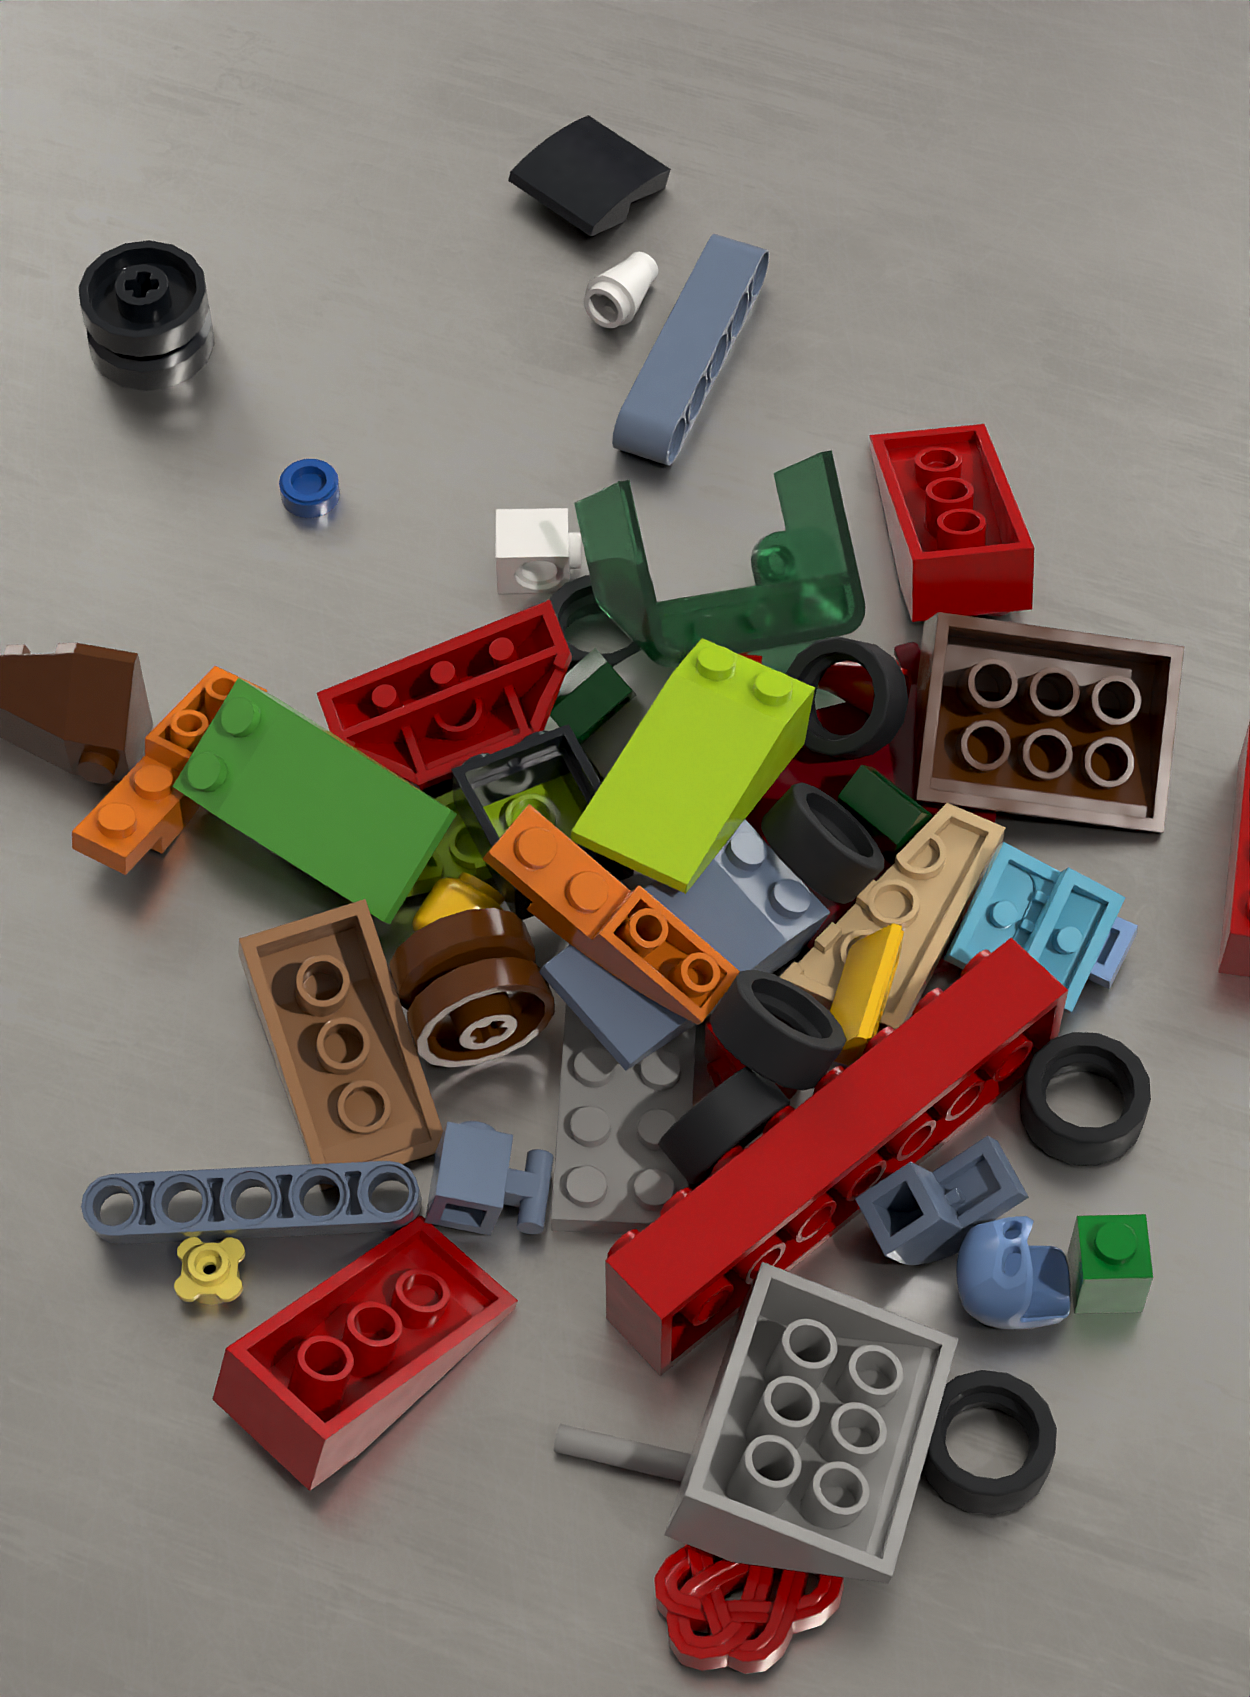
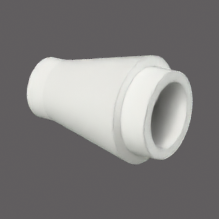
(618, 292)

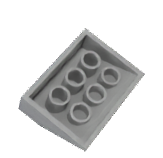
(813, 1433)

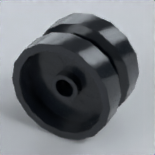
(146, 315)

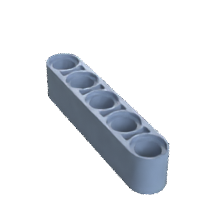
(690, 350)
(222, 1188)

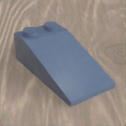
(739, 905)

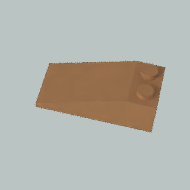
(341, 1039)

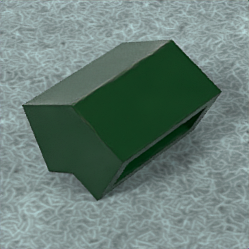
(590, 696)
(883, 810)

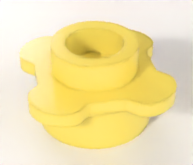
(213, 1288)

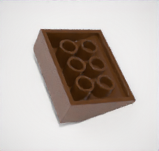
(1046, 722)

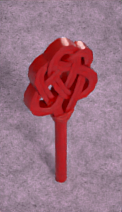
(692, 1595)

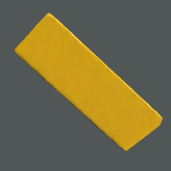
(865, 989)

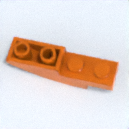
(144, 807)
(607, 922)

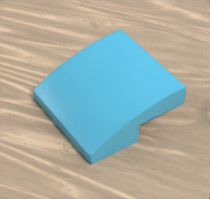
(1047, 912)

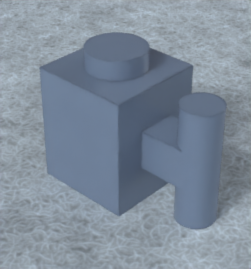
(475, 1181)

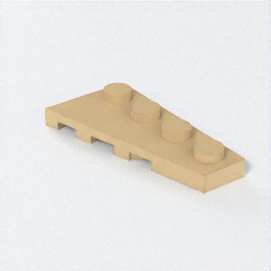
(921, 892)

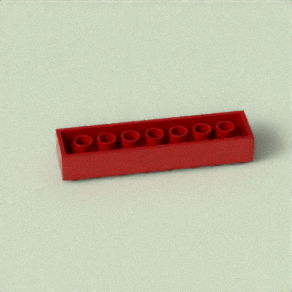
(810, 1164)

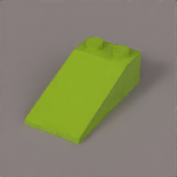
(696, 765)

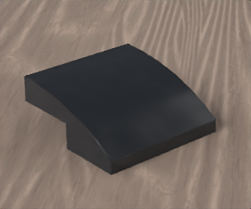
(589, 175)

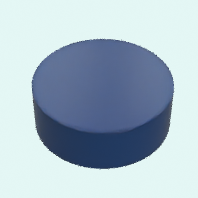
(309, 488)

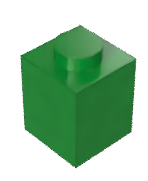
(1110, 1263)

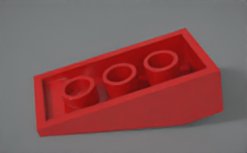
(953, 523)
(358, 1350)

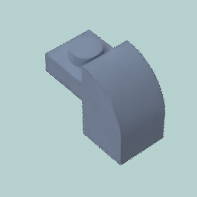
(927, 1213)

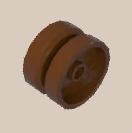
(471, 987)

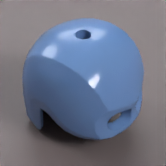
(1009, 1281)

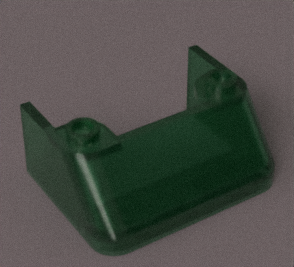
(802, 575)

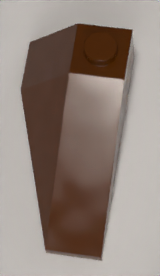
(76, 708)

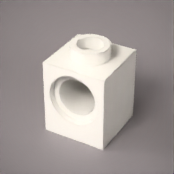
(534, 550)

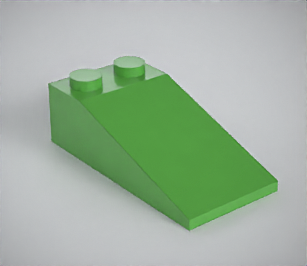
(314, 800)

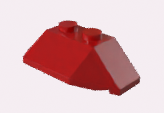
(454, 697)

